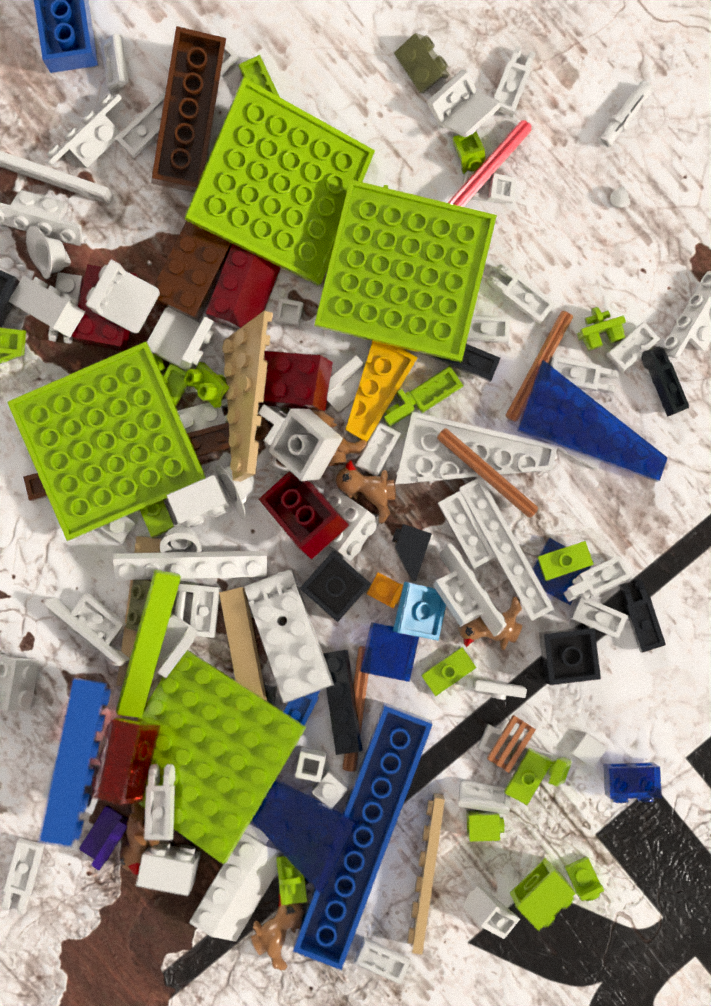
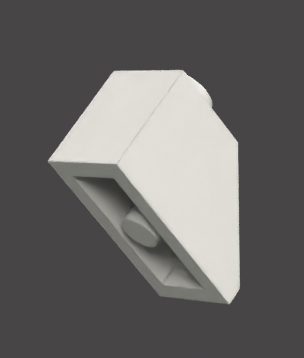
(490, 912)

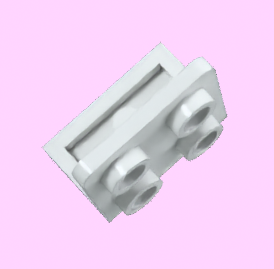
(461, 106)
(122, 297)
(180, 338)
(360, 522)
(17, 683)

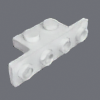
(91, 138)
(44, 213)
(694, 322)
(465, 595)
(94, 623)

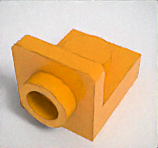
(385, 590)

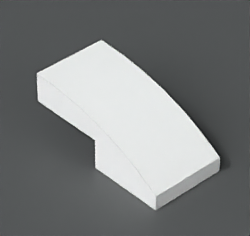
(496, 189)

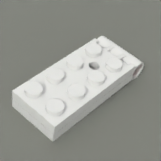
(292, 647)

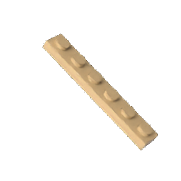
(424, 884)

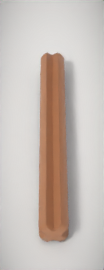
(546, 353)
(487, 472)
(360, 689)

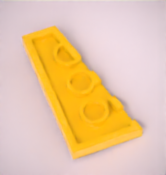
(379, 383)

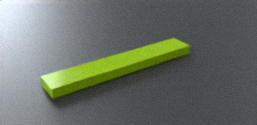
(148, 643)

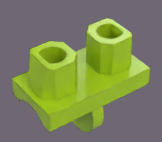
(613, 327)
(207, 383)
(291, 882)

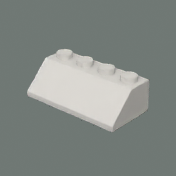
(237, 889)

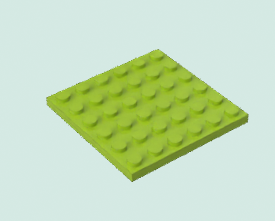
(278, 182)
(405, 270)
(106, 441)
(222, 748)

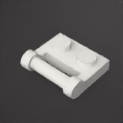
(203, 610)

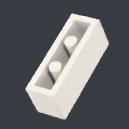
(47, 305)

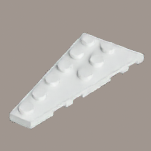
(429, 460)

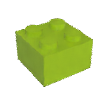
(542, 894)

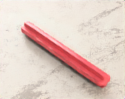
(491, 164)

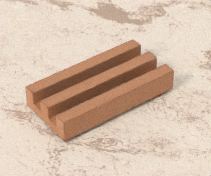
(500, 762)

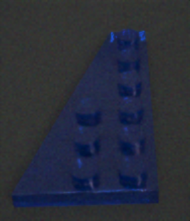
(573, 420)
(304, 831)

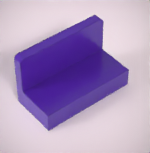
(104, 836)

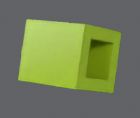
(484, 825)

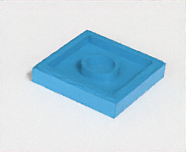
(420, 612)

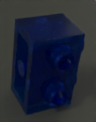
(632, 781)

